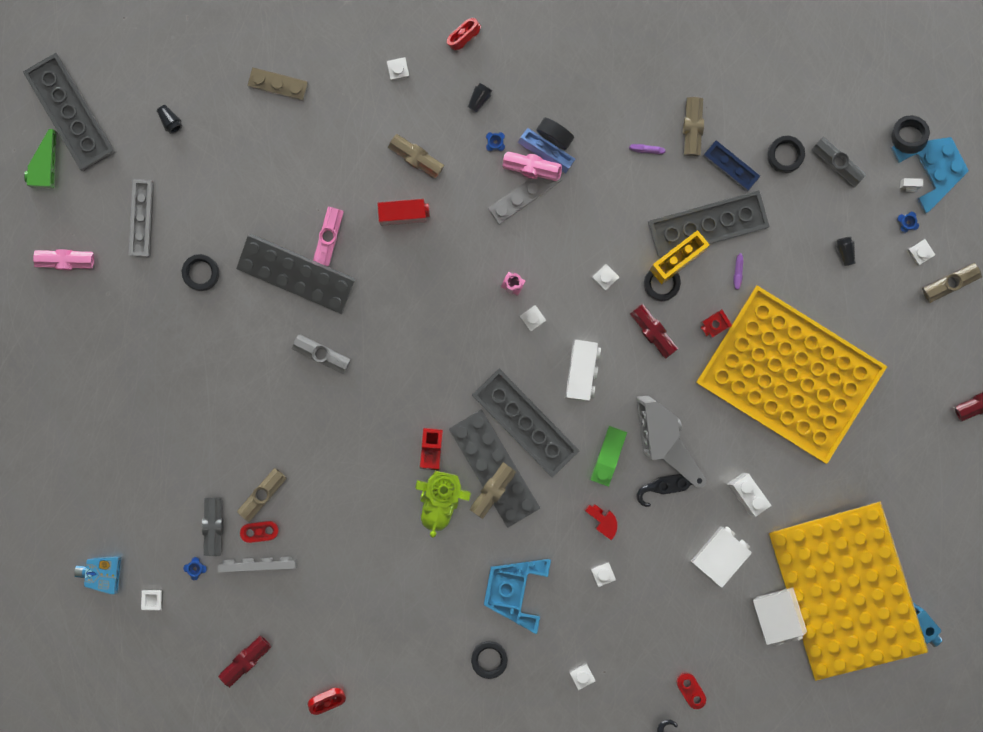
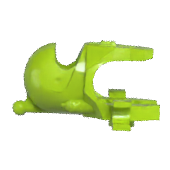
(440, 500)

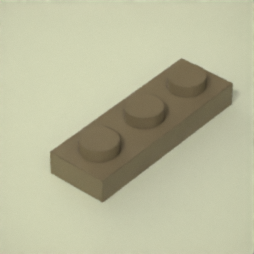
(277, 84)

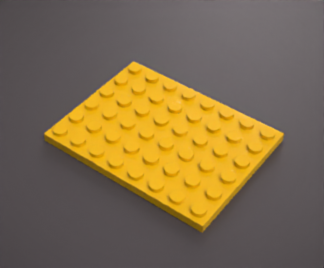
(791, 374)
(849, 591)

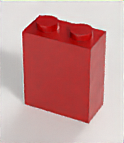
(403, 212)

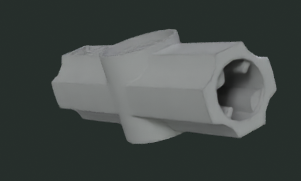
(332, 360)

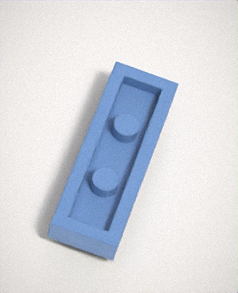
(545, 149)

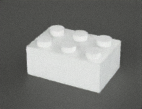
(582, 370)

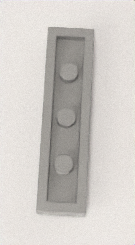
(520, 198)
(140, 217)
(265, 564)

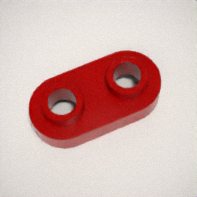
(463, 34)
(259, 530)
(691, 691)
(326, 701)

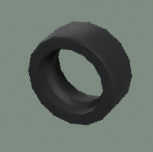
(910, 121)
(555, 133)
(800, 154)
(197, 258)
(661, 297)
(489, 674)

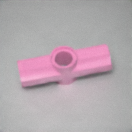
(532, 166)
(331, 223)
(63, 259)
(513, 283)

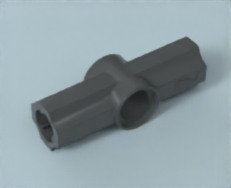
(849, 170)
(212, 526)

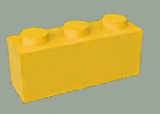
(679, 257)

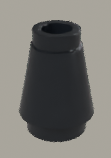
(479, 97)
(169, 120)
(846, 249)

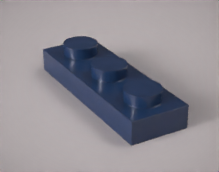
(731, 165)

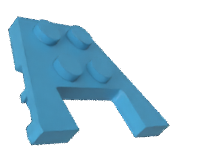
(942, 165)
(507, 590)

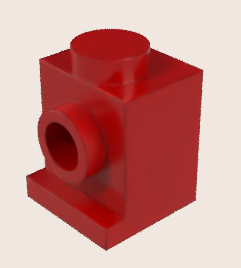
(721, 318)

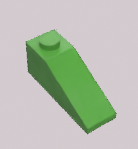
(42, 165)
(608, 456)

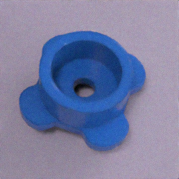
(495, 136)
(903, 221)
(195, 563)

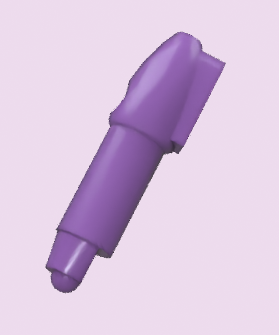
(641, 148)
(738, 277)

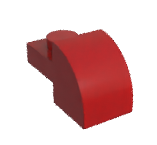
(431, 449)
(607, 523)

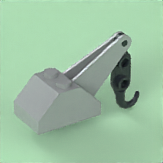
(662, 441)

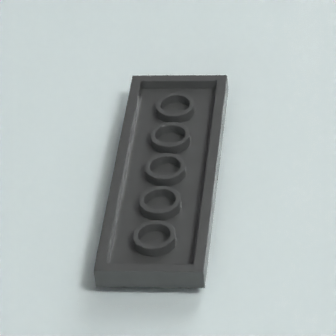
(68, 111)
(713, 221)
(295, 273)
(525, 423)
(485, 457)

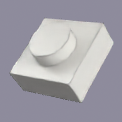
(398, 69)
(911, 185)
(921, 252)
(605, 277)
(532, 318)
(603, 574)
(151, 600)
(582, 676)

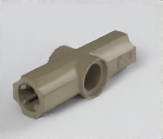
(693, 126)
(416, 156)
(962, 277)
(492, 490)
(253, 503)

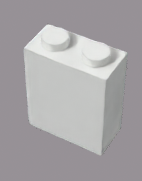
(749, 494)
(722, 556)
(780, 617)

